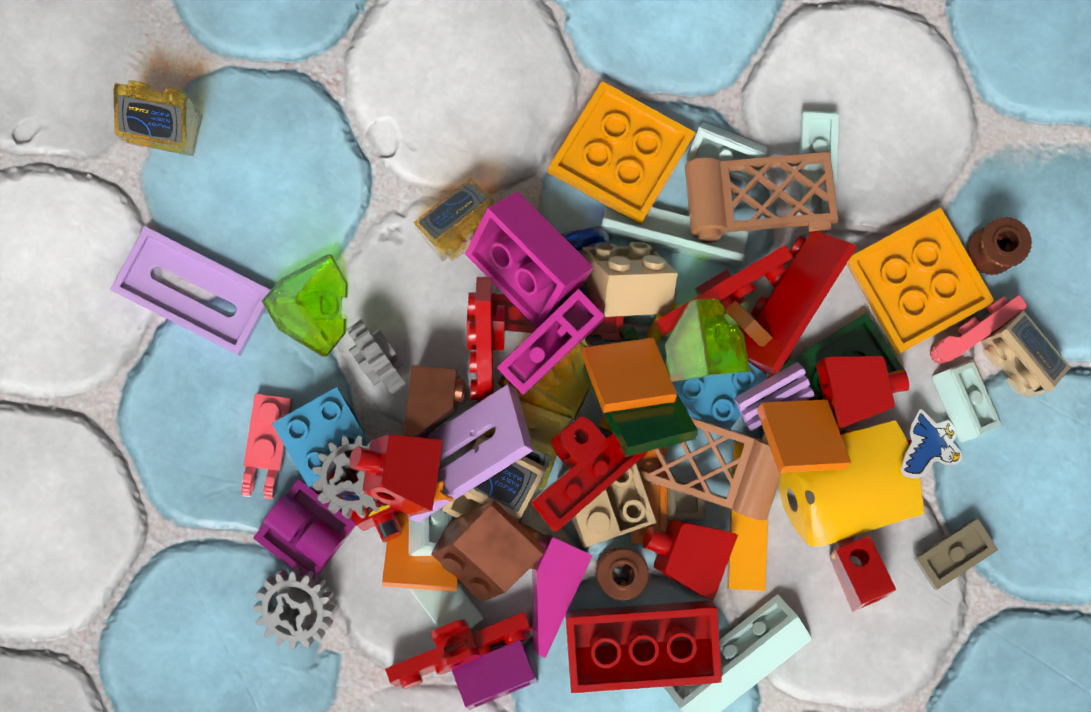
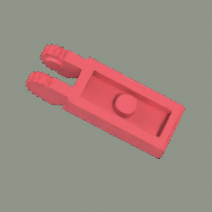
(975, 330)
(264, 445)

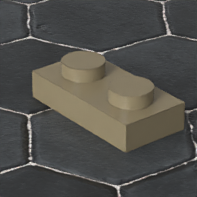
(955, 554)

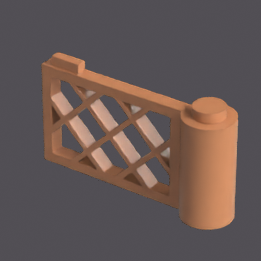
(712, 203)
(753, 482)

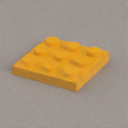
(621, 152)
(919, 281)

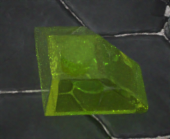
(310, 305)
(705, 344)

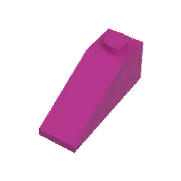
(551, 342)
(553, 588)

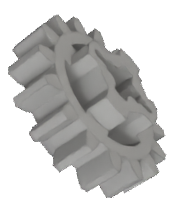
(376, 357)
(340, 484)
(294, 593)

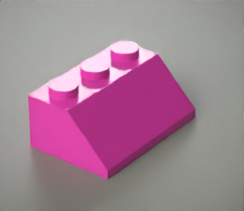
(527, 258)

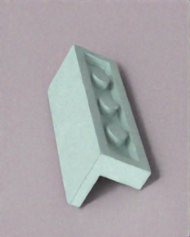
(673, 233)
(747, 657)

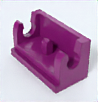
(494, 675)

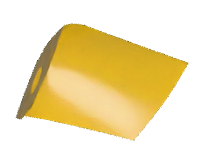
(859, 497)

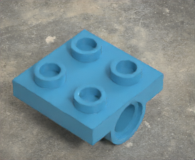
(713, 397)
(314, 426)

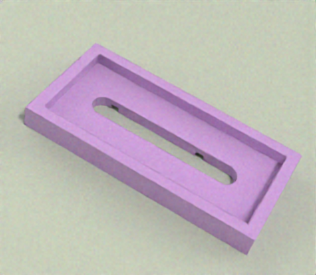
(156, 251)
(495, 454)

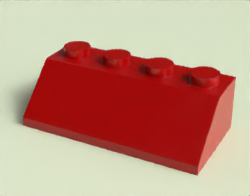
(796, 297)
(643, 646)

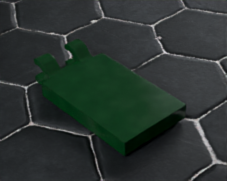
(853, 340)
(647, 426)

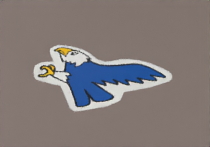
(929, 444)

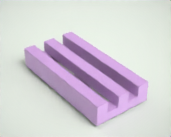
(795, 391)

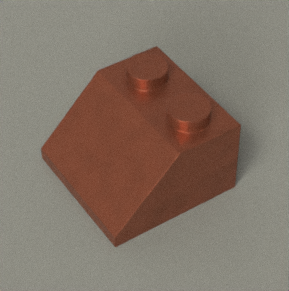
(431, 398)
(487, 550)

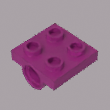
(304, 530)

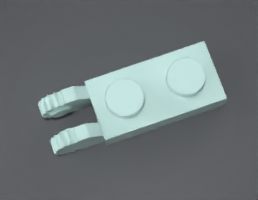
(817, 135)

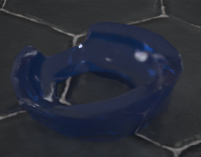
(586, 237)

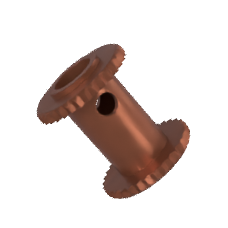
(984, 247)
(638, 574)

